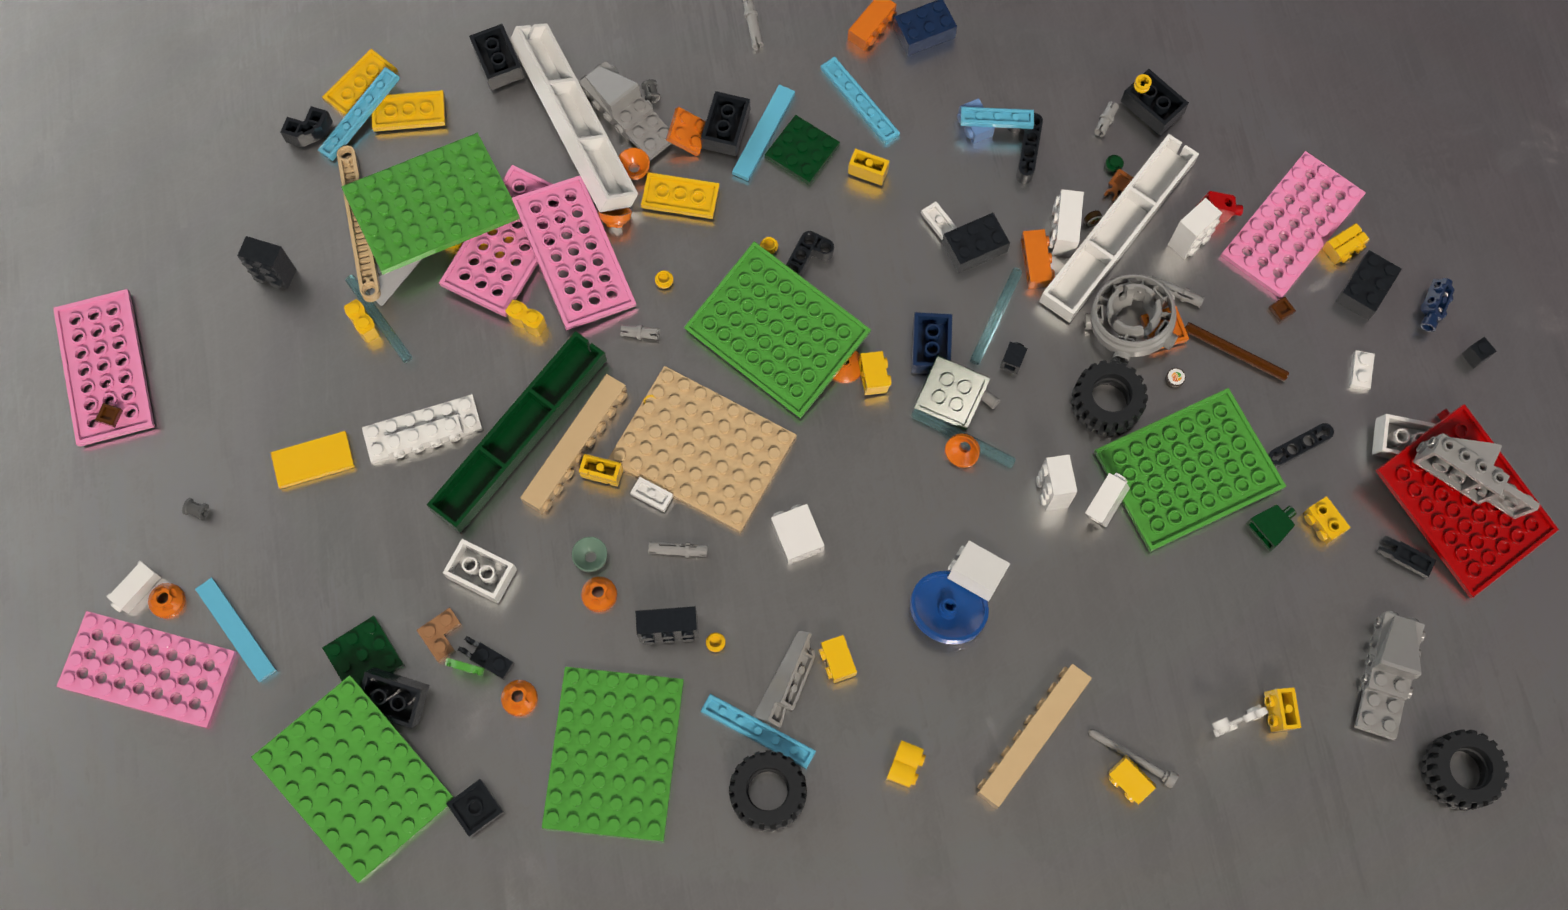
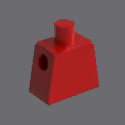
(1225, 203)

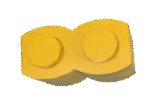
(526, 318)
(361, 320)
(905, 764)

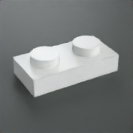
(938, 219)
(1362, 370)
(651, 494)

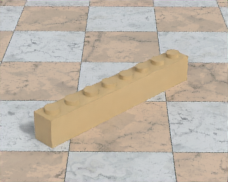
(574, 444)
(1034, 735)

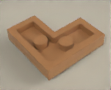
(435, 634)

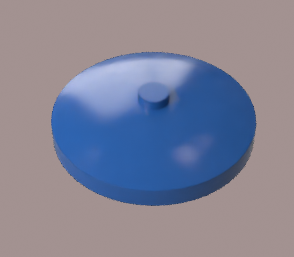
(947, 609)

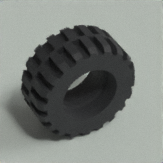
(1119, 377)
(1490, 764)
(768, 819)

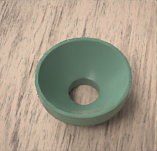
(587, 545)

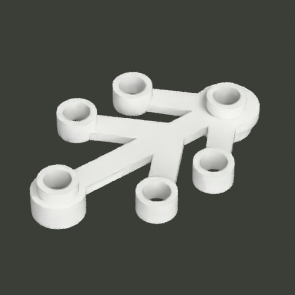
(1224, 726)

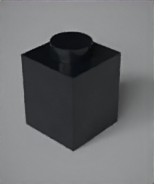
(1479, 352)
(1013, 357)

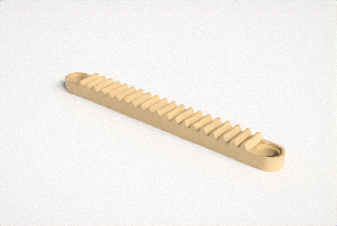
(363, 256)

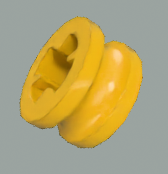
(1145, 78)

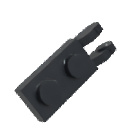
(1408, 557)
(488, 658)

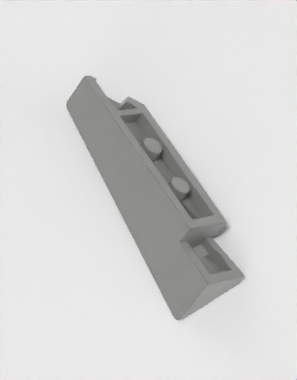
(391, 281)
(787, 682)

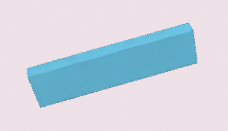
(997, 117)

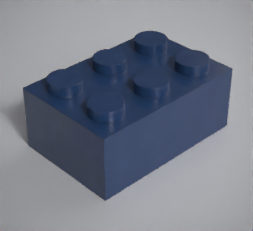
(924, 27)
(930, 338)

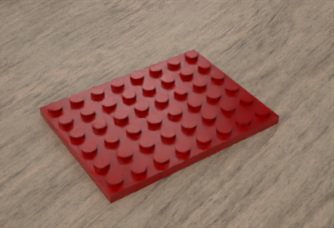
(1469, 537)

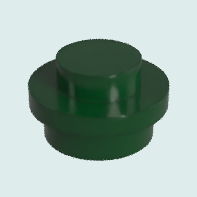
(1114, 163)

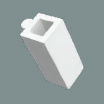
(133, 588)

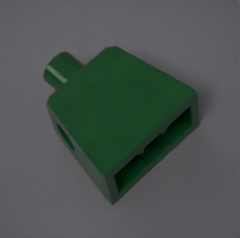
(1272, 525)

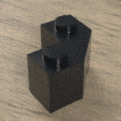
(308, 131)

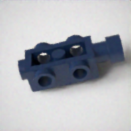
(1436, 301)

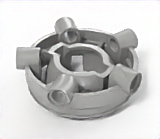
(1124, 291)

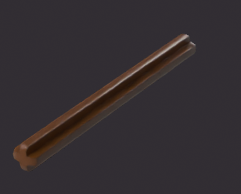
(1236, 351)

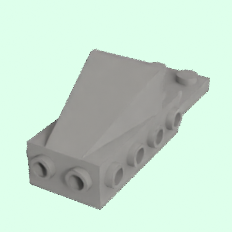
(625, 109)
(1469, 466)
(1389, 673)

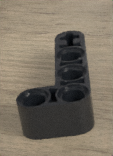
(1028, 148)
(810, 250)

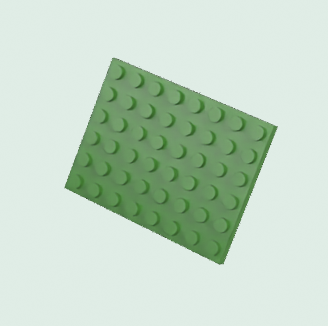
(430, 203)
(777, 329)
(1190, 469)
(613, 754)
(353, 778)

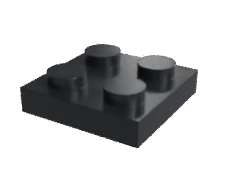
(475, 808)

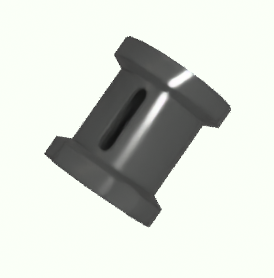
(651, 90)
(195, 508)

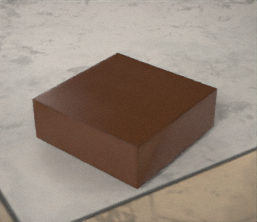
(1282, 309)
(109, 415)

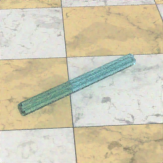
(996, 316)
(380, 321)
(950, 431)

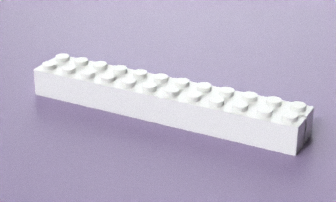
(573, 117)
(1118, 228)

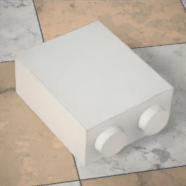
(1108, 499)
(797, 533)
(977, 570)

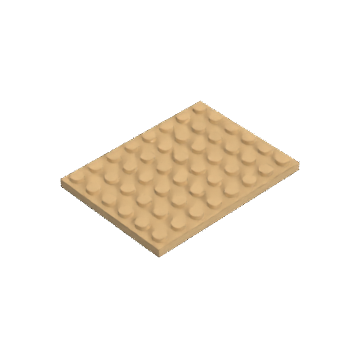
(703, 449)

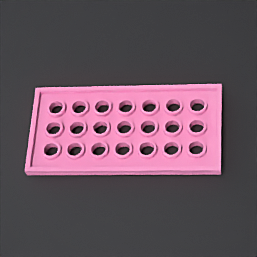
(1280, 225)
(470, 250)
(592, 273)
(73, 366)
(145, 701)

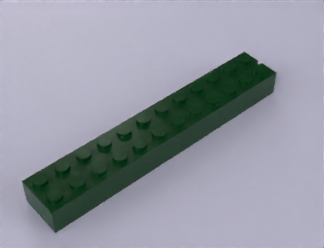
(517, 432)

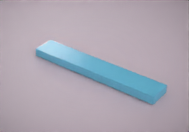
(860, 100)
(359, 113)
(763, 132)
(236, 630)
(757, 730)

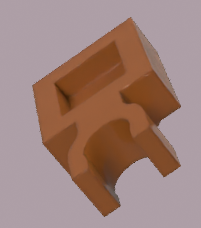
(1118, 184)

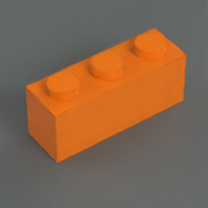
(871, 23)
(1037, 258)

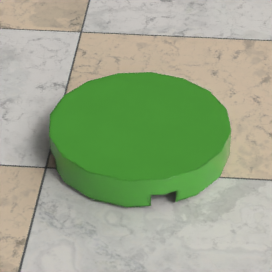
(464, 666)

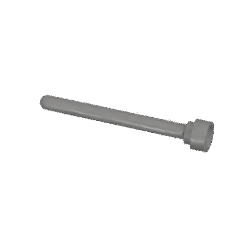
(1167, 777)

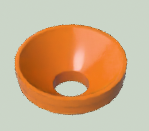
(638, 157)
(615, 218)
(960, 456)
(602, 603)
(172, 606)
(524, 706)

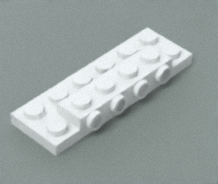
(422, 429)

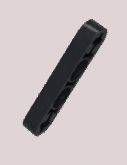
(1301, 447)

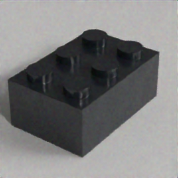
(496, 56)
(1158, 106)
(725, 123)
(975, 242)
(266, 262)
(1368, 285)
(667, 625)
(396, 696)

